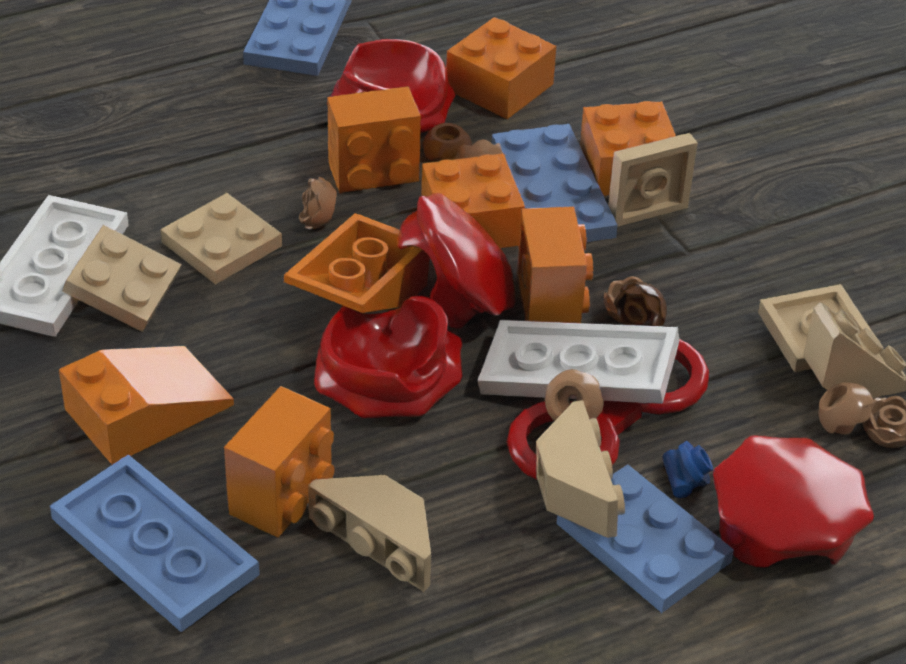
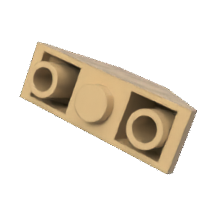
(844, 354)
(577, 473)
(377, 521)

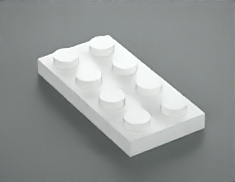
(44, 258)
(625, 359)

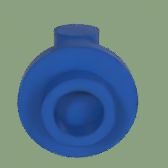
(687, 468)

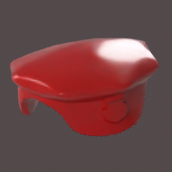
(400, 64)
(467, 261)
(389, 360)
(789, 501)

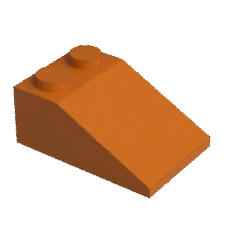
(362, 267)
(139, 396)

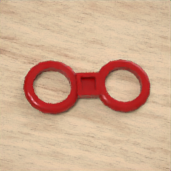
(615, 415)

